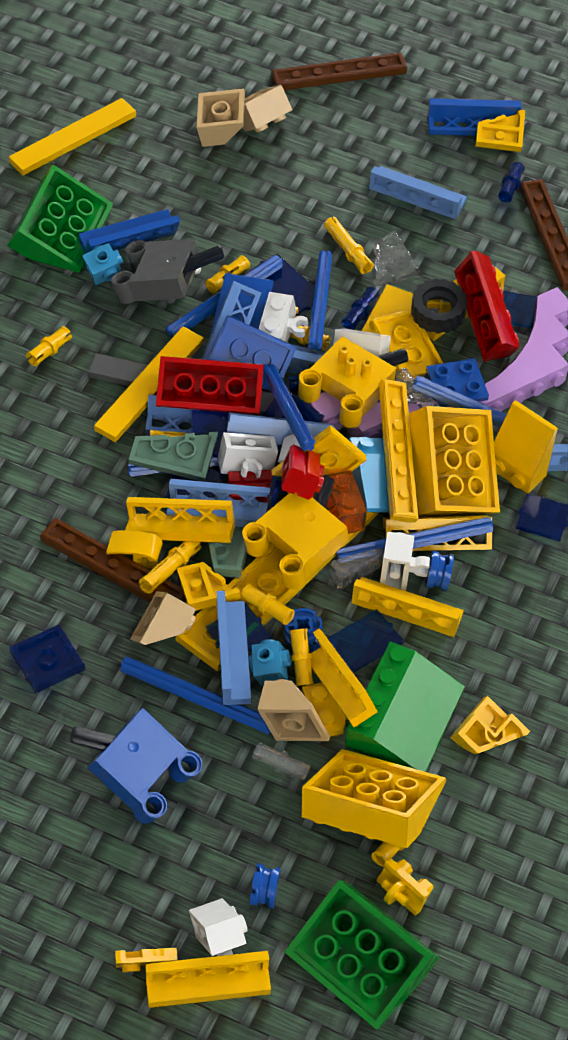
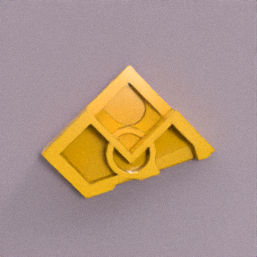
(487, 728)

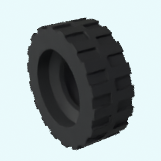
(435, 321)

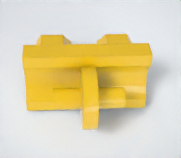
(402, 887)

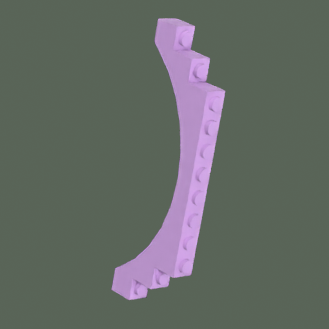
(533, 371)

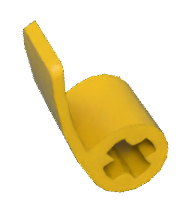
(142, 545)

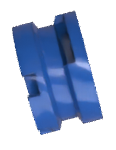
(439, 570)
(303, 619)
(265, 886)

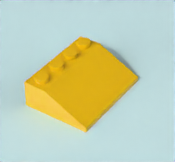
(454, 461)
(371, 797)

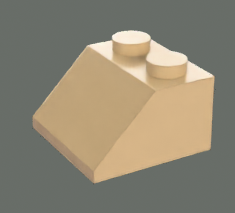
(264, 107)
(220, 116)
(163, 619)
(290, 713)

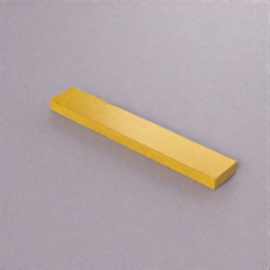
(72, 136)
(135, 397)
(398, 451)

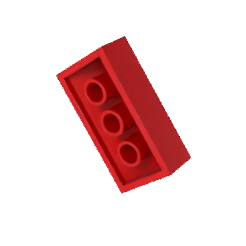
(486, 307)
(209, 385)

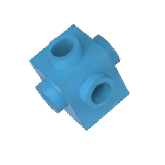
(102, 263)
(269, 661)

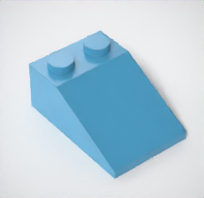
(371, 474)

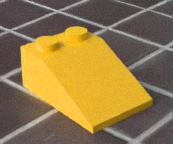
(524, 447)

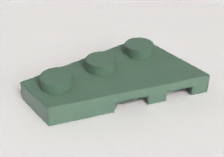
(176, 455)
(229, 558)

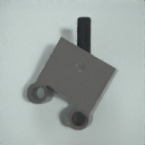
(161, 269)

